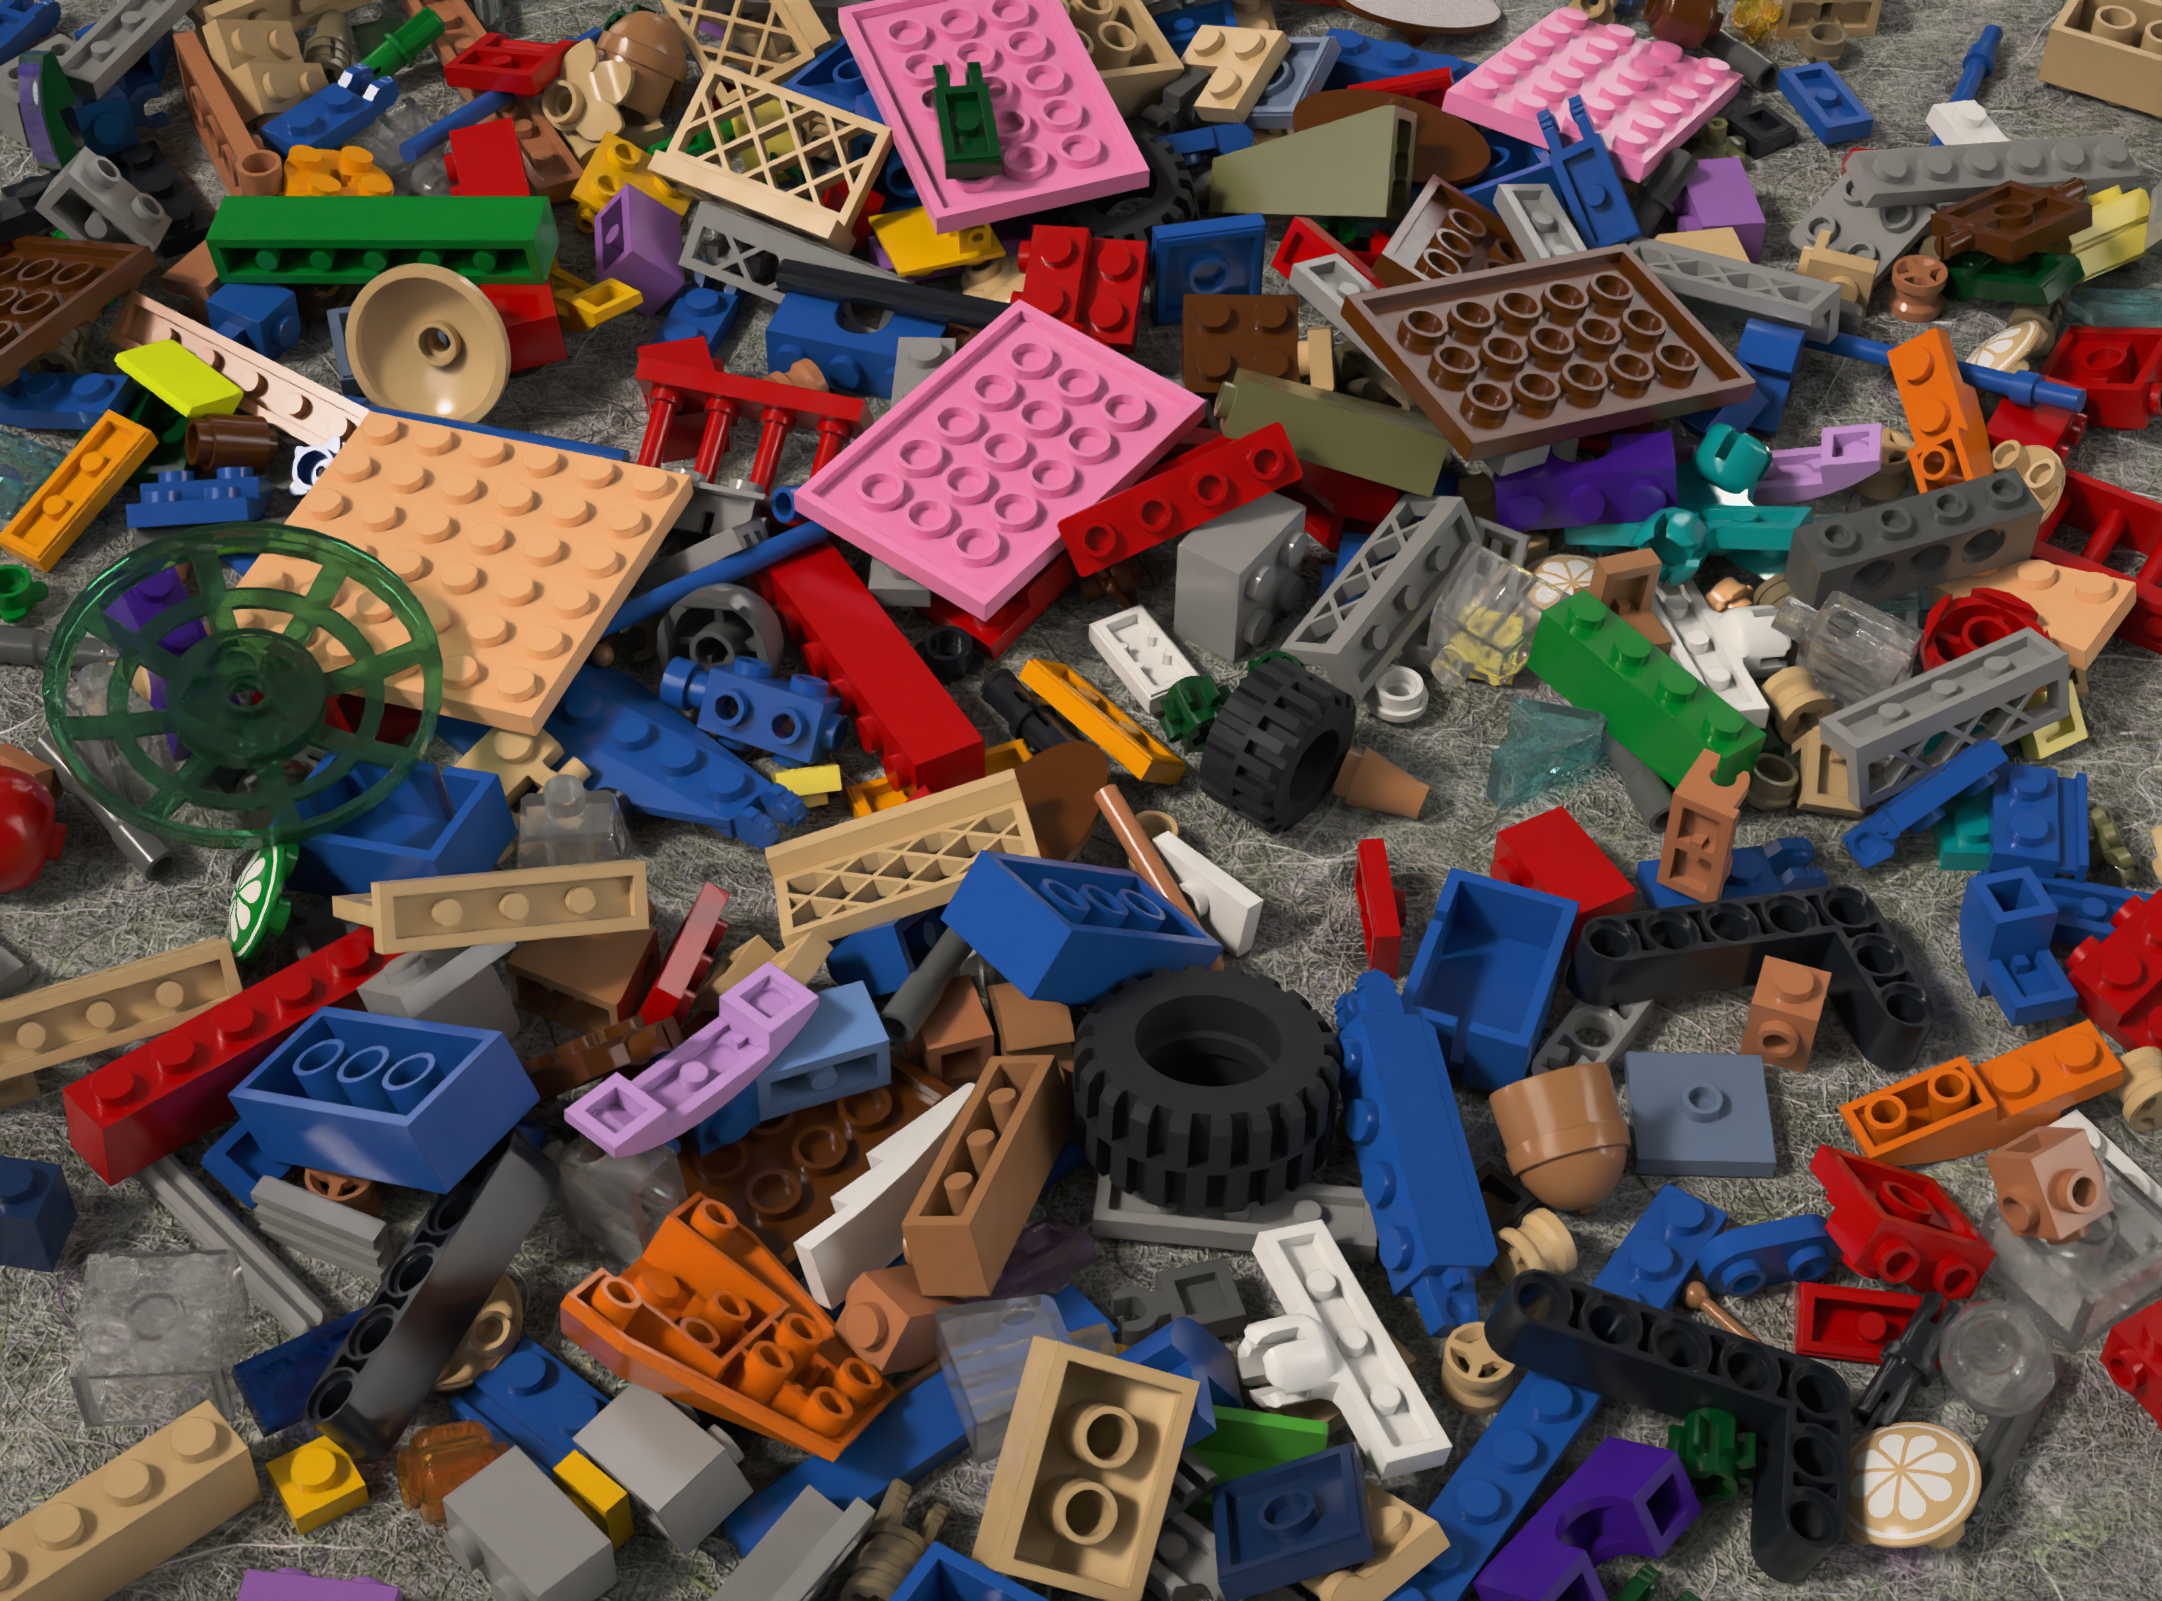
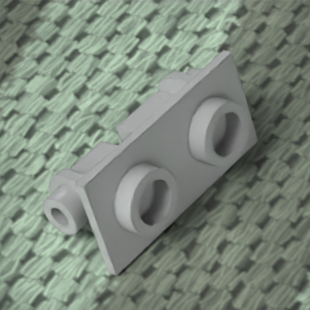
(730, 504)

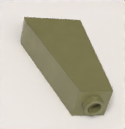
(1332, 171)
(1337, 430)

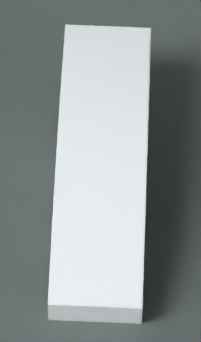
(870, 1210)

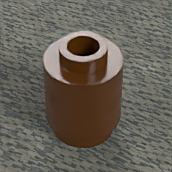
(230, 442)

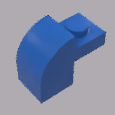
(1775, 356)
(2006, 946)
(1196, 1354)

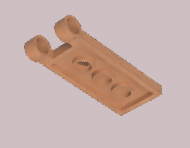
(236, 155)

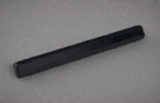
(888, 294)

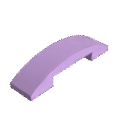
(1805, 473)
(700, 1074)

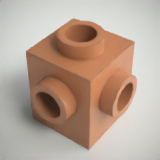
(2049, 1184)

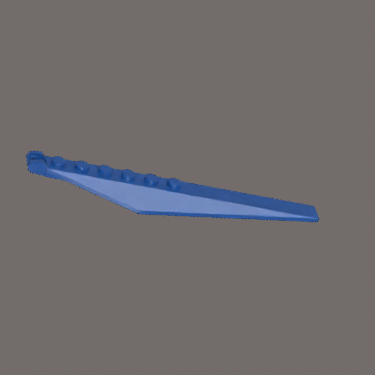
(643, 752)

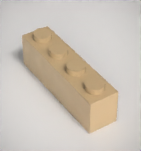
(130, 1513)

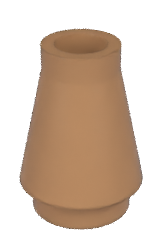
(1379, 785)

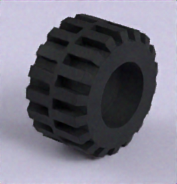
(1170, 195)
(1277, 745)

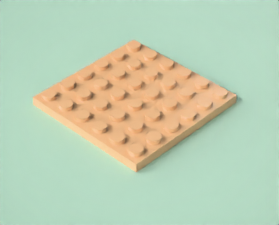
(499, 541)

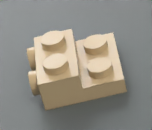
(261, 67)

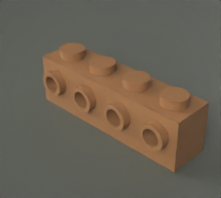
(987, 1177)

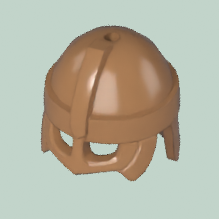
(657, 55)
(1564, 1135)

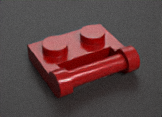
(507, 65)

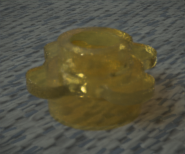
(1756, 18)

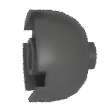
(718, 625)

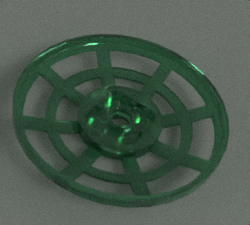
(238, 662)

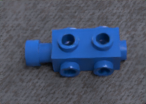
(762, 707)

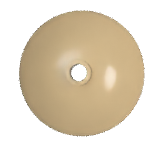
(398, 348)

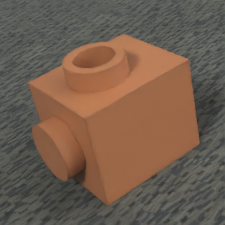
(1785, 1013)
(955, 1037)
(890, 1320)

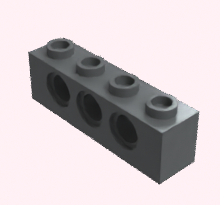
(1915, 541)

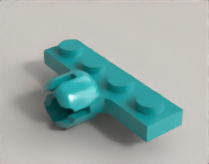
(1728, 473)
(1693, 531)

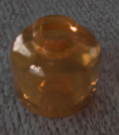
(440, 1462)

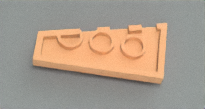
(2072, 604)

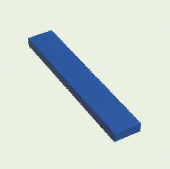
(901, 1443)

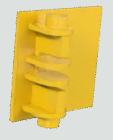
(609, 170)
(918, 250)

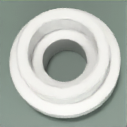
(1398, 695)

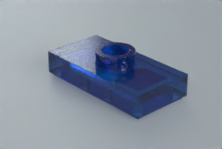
(282, 1378)

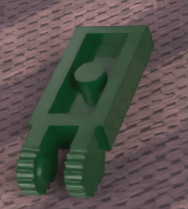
(966, 124)
(2034, 281)

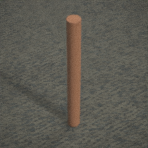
(1142, 851)

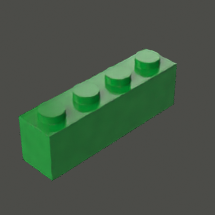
(1644, 694)

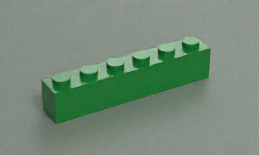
(366, 235)

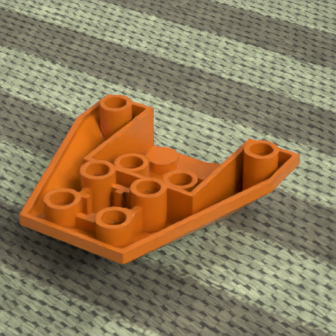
(727, 1333)

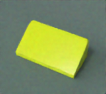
(180, 379)

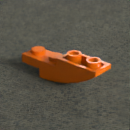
(1940, 413)
(1982, 1107)

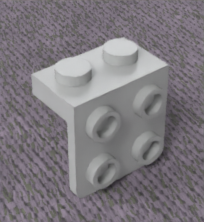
(1866, 232)
(446, 988)

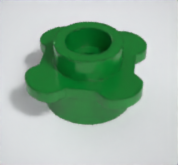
(18, 593)

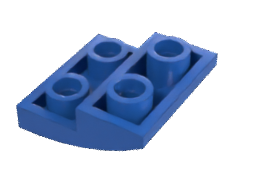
(187, 501)

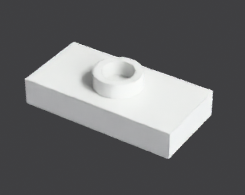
(1140, 655)
(1219, 901)

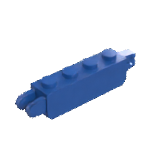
(1412, 1154)

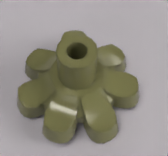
(1715, 143)
(2108, 845)

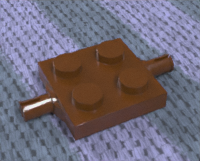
(2012, 220)
(589, 1060)

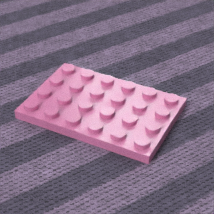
(1635, 90)
(1048, 104)
(994, 452)

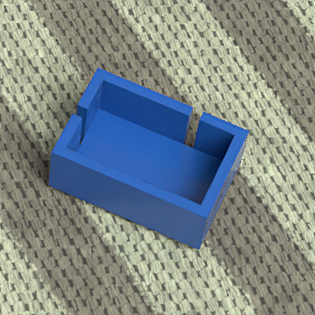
(407, 832)
(1495, 976)

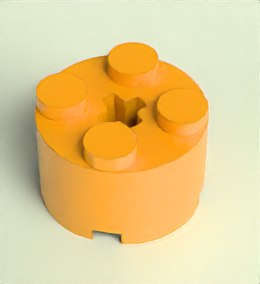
(333, 173)

